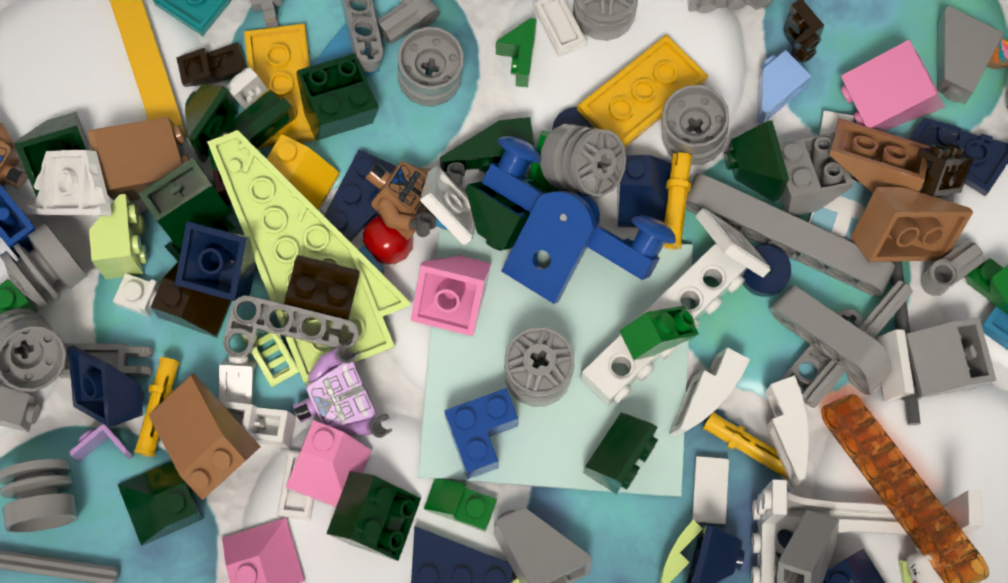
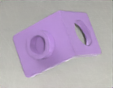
(92, 439)

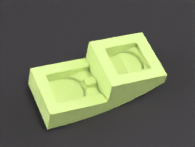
(675, 560)

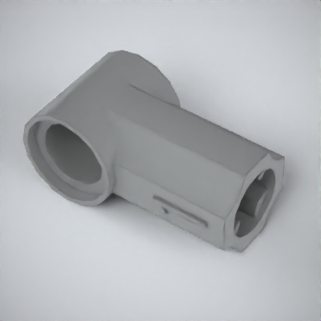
(406, 18)
(952, 268)

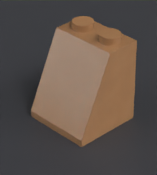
(137, 154)

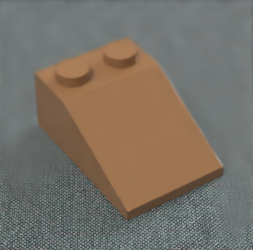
(878, 157)
(908, 226)
(201, 436)

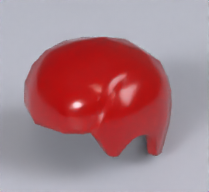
(386, 243)

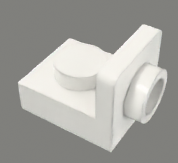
(246, 87)
(136, 295)
(237, 380)

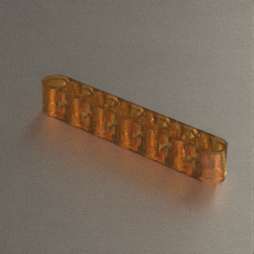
(904, 491)

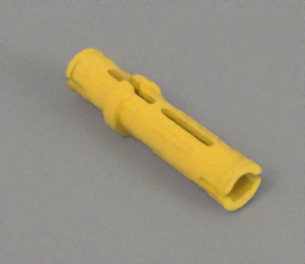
(678, 189)
(159, 392)
(744, 442)

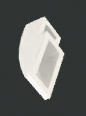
(709, 390)
(265, 425)
(789, 428)

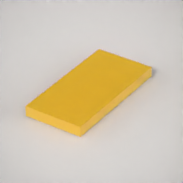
(275, 58)
(639, 92)

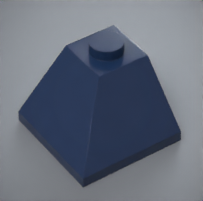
(642, 189)
(215, 262)
(103, 389)
(715, 556)

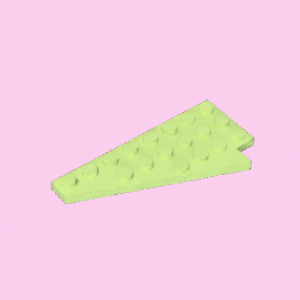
(288, 225)

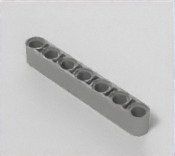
(790, 234)

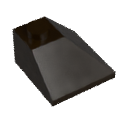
(189, 307)

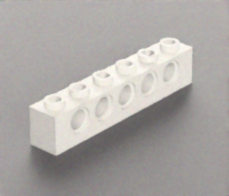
(713, 263)

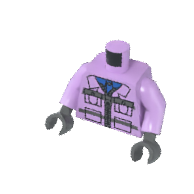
(340, 395)

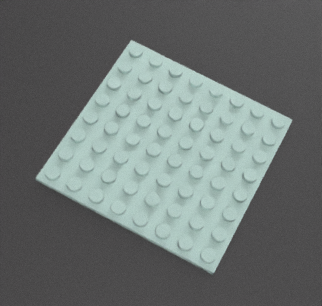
(558, 438)

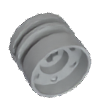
(605, 18)
(428, 50)
(695, 109)
(583, 159)
(42, 266)
(40, 355)
(548, 382)
(37, 493)

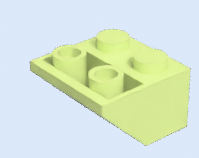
(117, 241)

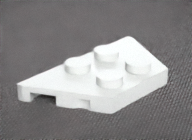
(70, 185)

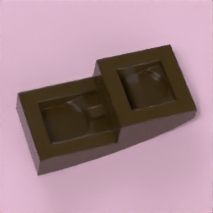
(211, 67)

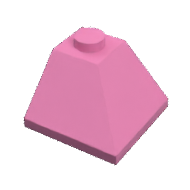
(451, 293)
(326, 462)
(263, 555)

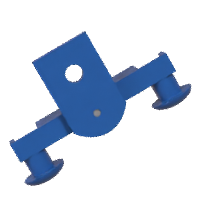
(564, 228)

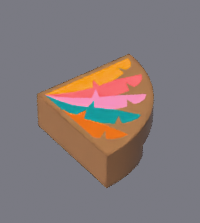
(1000, 56)

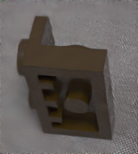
(803, 31)
(947, 171)
(322, 287)

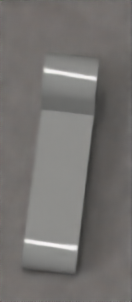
(293, 329)
(860, 354)

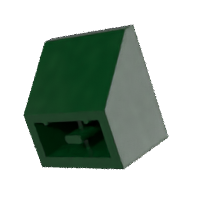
(336, 97)
(184, 197)
(619, 452)
(373, 515)

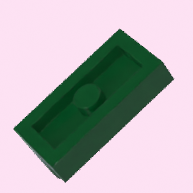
(262, 119)

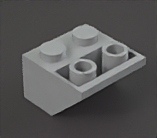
(812, 175)
(950, 357)

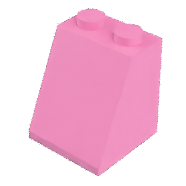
(891, 89)

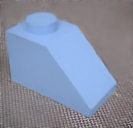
(779, 84)

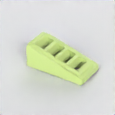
(259, 357)

